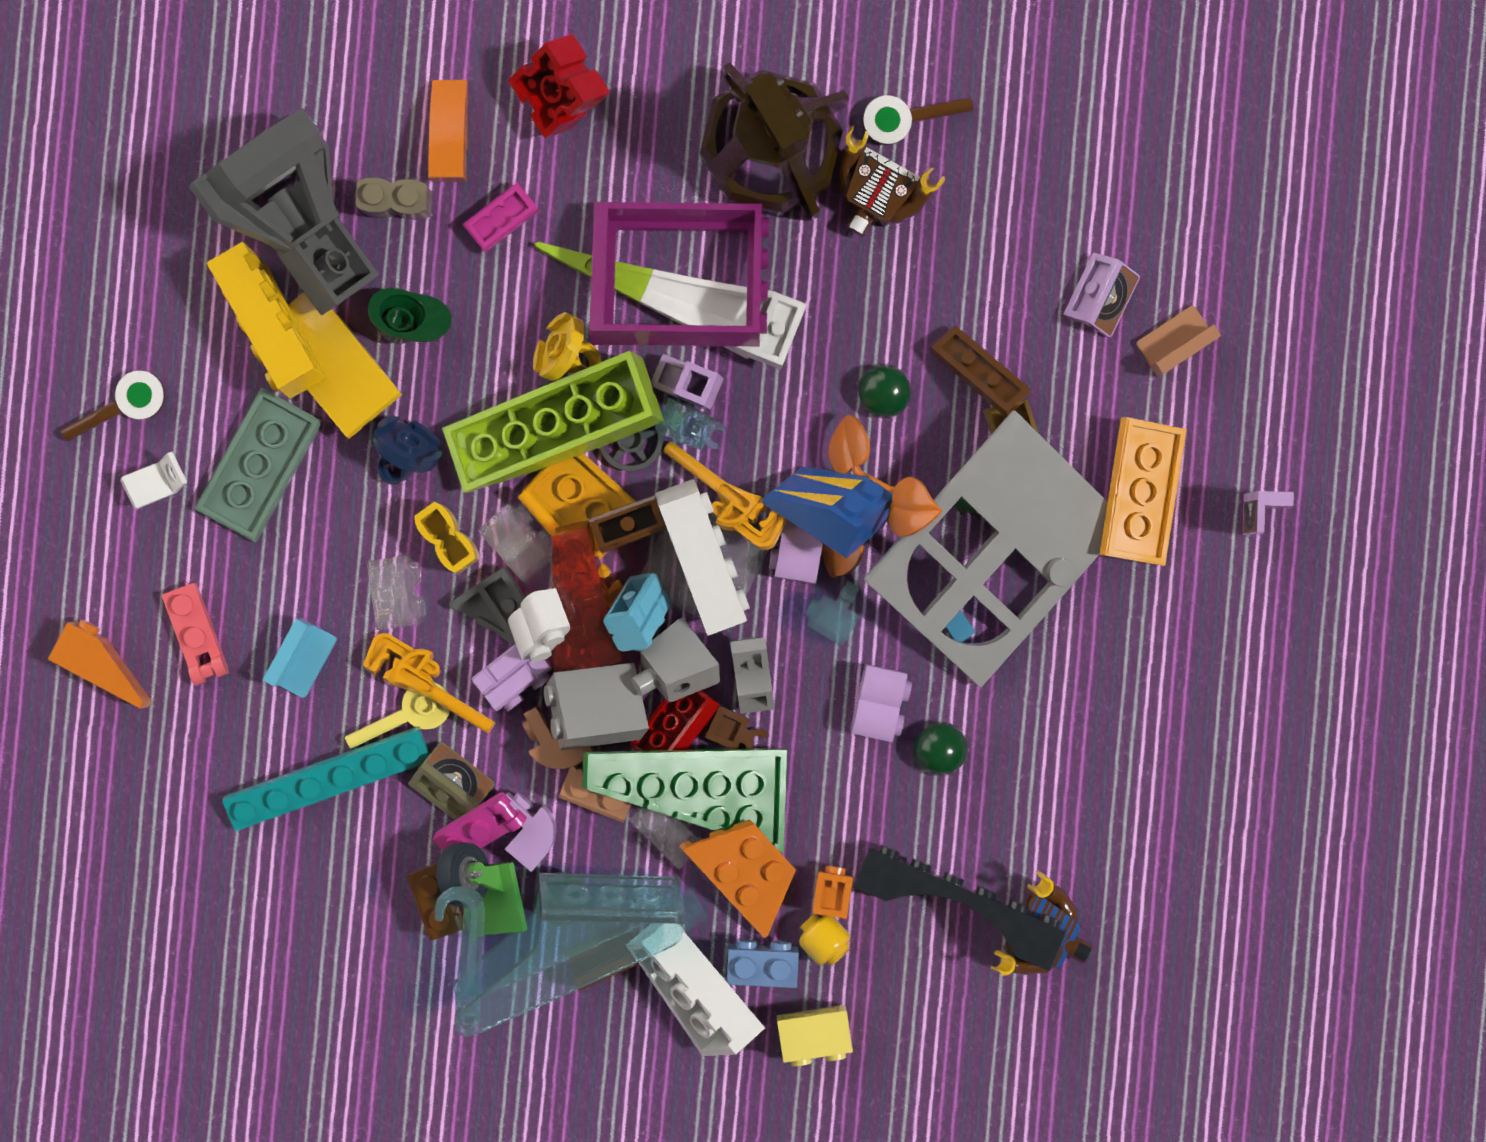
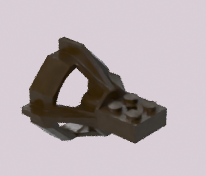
(773, 131)

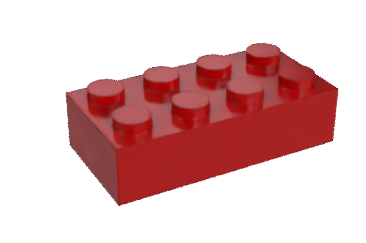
(677, 723)

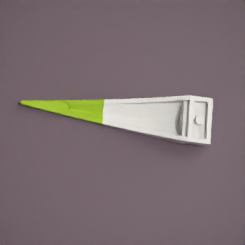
(699, 302)

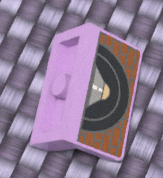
(1102, 294)
(1255, 507)

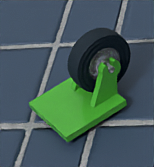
(497, 884)

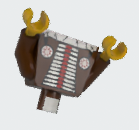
(878, 187)

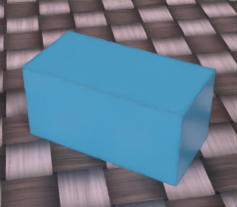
(960, 628)

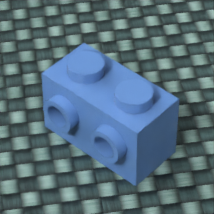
(762, 964)

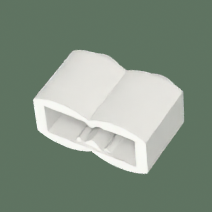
(539, 625)

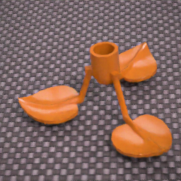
(911, 505)

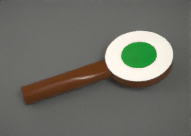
(890, 119)
(136, 395)

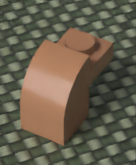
(548, 751)

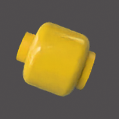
(824, 939)

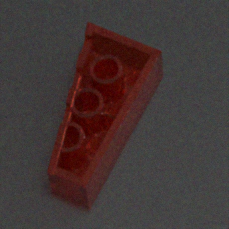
(584, 598)

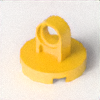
(562, 349)

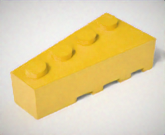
(266, 320)

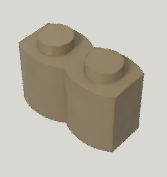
(385, 199)

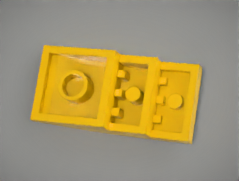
(354, 382)

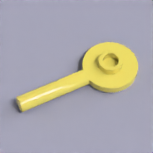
(415, 709)

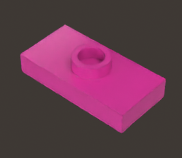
(501, 217)

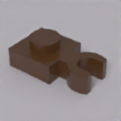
(731, 728)

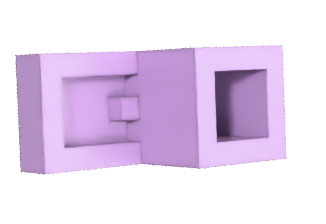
(687, 382)
(537, 833)

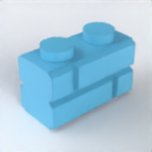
(637, 612)

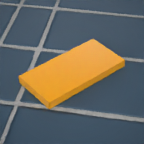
(1143, 491)

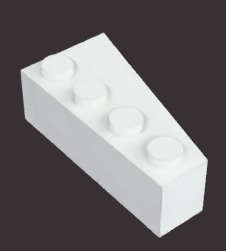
(701, 558)
(701, 999)

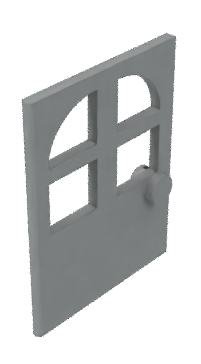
(1034, 507)

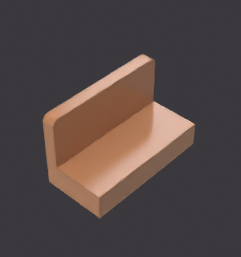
(1176, 340)

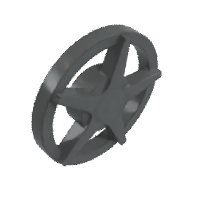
(634, 444)

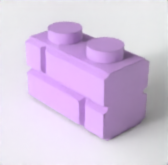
(510, 676)

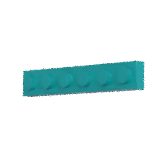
(326, 778)

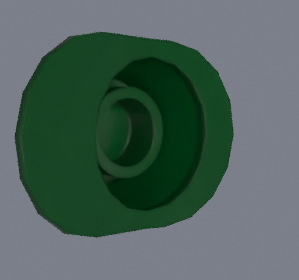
(408, 316)

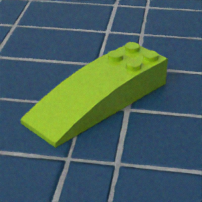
(554, 422)

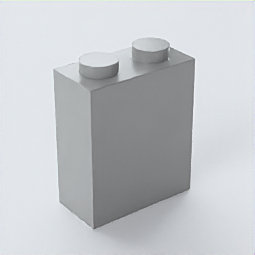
(595, 706)

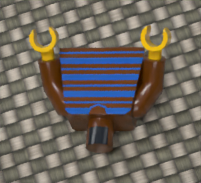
(1053, 901)

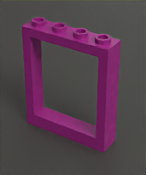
(675, 217)

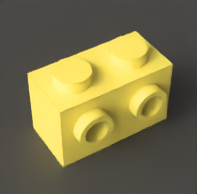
(814, 1035)

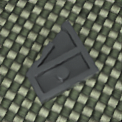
(492, 602)

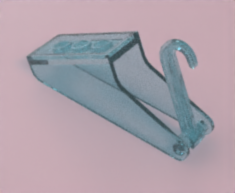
(574, 937)

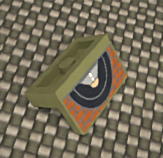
(451, 782)

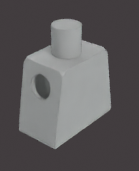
(676, 664)

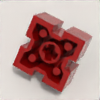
(558, 86)

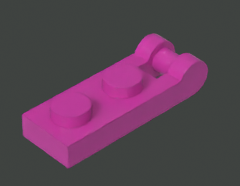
(482, 824)

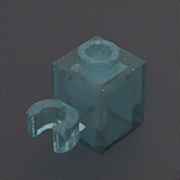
(688, 425)
(834, 618)

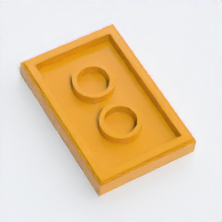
(577, 491)

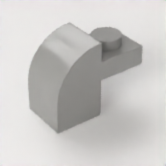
(752, 675)

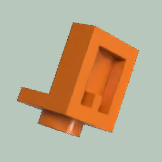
(832, 892)

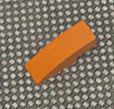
(448, 131)

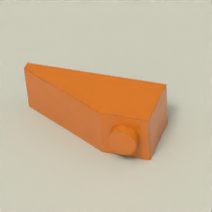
(95, 660)

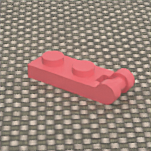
(195, 632)

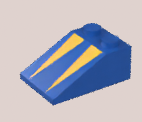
(832, 506)

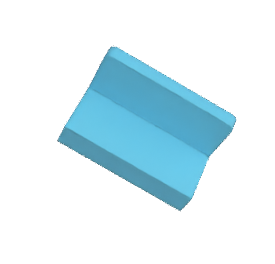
(300, 658)

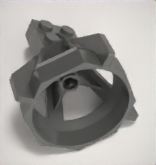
(299, 218)

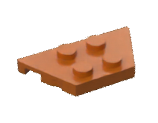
(745, 871)

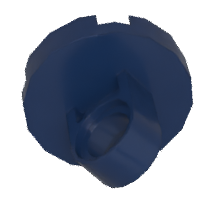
(406, 447)

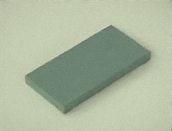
(258, 465)

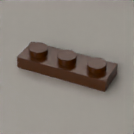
(981, 371)

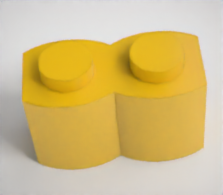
(441, 528)

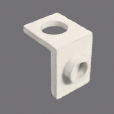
(154, 482)

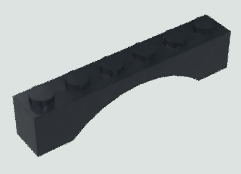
(1028, 936)

